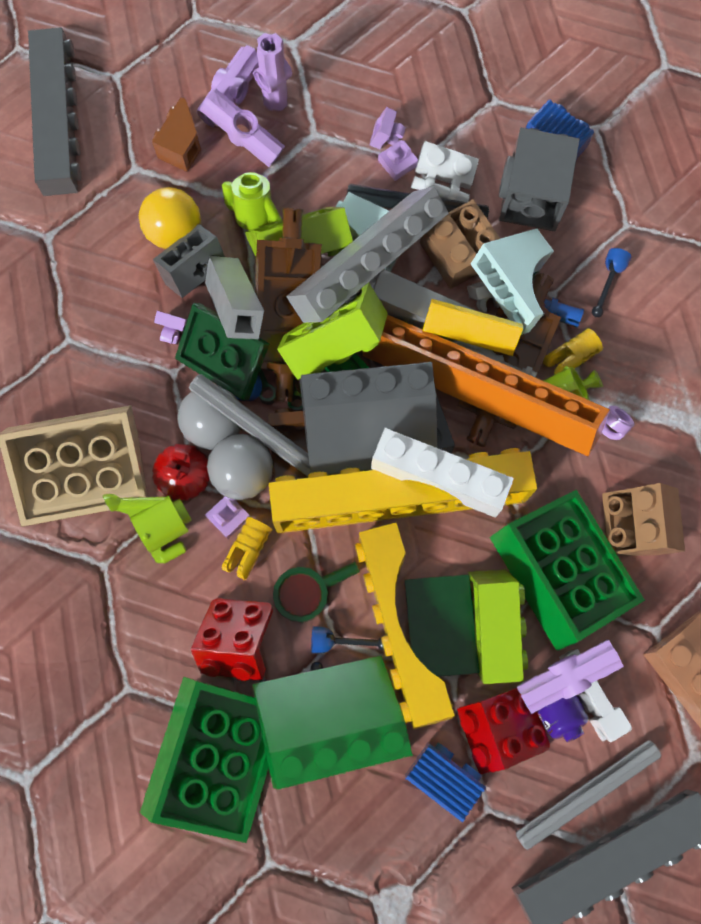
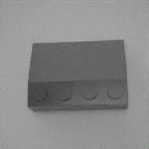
(353, 407)

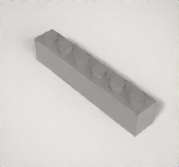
(367, 255)

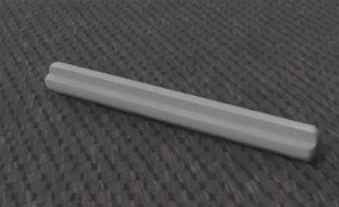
(250, 423)
(588, 794)

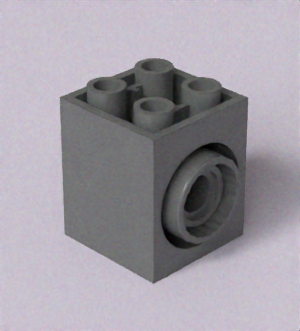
(538, 179)

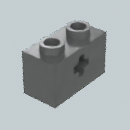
(186, 261)

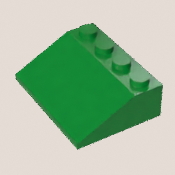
(567, 569)
(330, 722)
(209, 764)

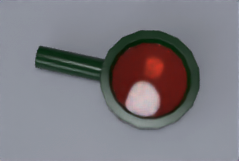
(303, 593)

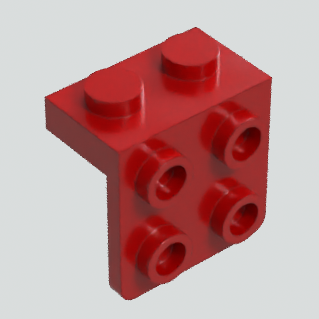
(232, 638)
(502, 731)

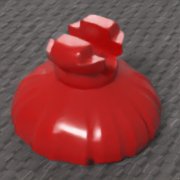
(189, 479)

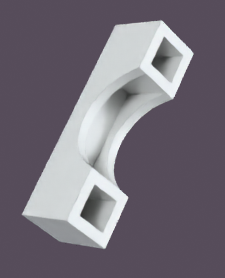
(416, 461)

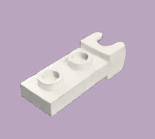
(607, 721)

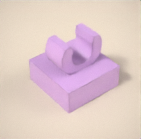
(386, 130)
(398, 160)
(172, 326)
(227, 516)

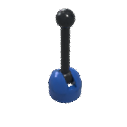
(616, 262)
(324, 640)

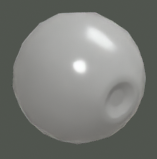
(203, 423)
(240, 466)

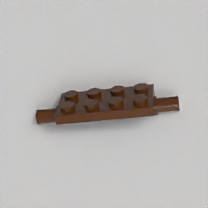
(279, 271)
(528, 352)

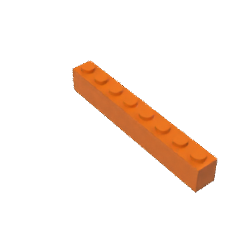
(494, 386)

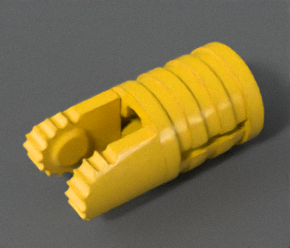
(575, 351)
(251, 541)

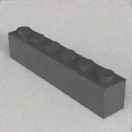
(53, 112)
(613, 862)

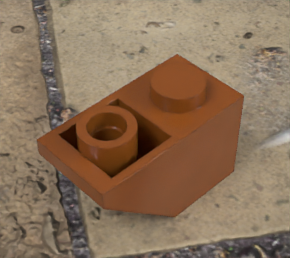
(177, 139)

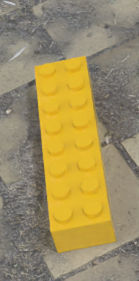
(374, 496)

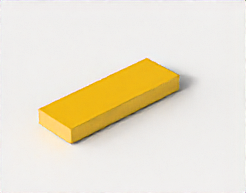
(472, 327)

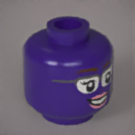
(564, 718)

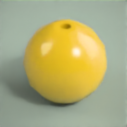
(168, 216)

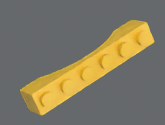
(423, 691)

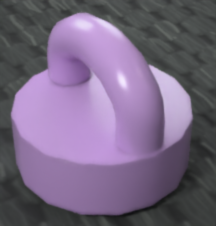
(619, 421)

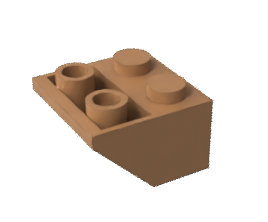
(457, 241)
(644, 520)

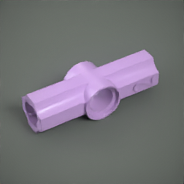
(272, 71)
(235, 79)
(229, 115)
(570, 676)

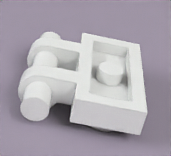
(447, 166)

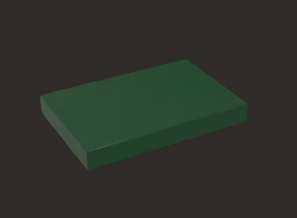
(223, 360)
(442, 624)

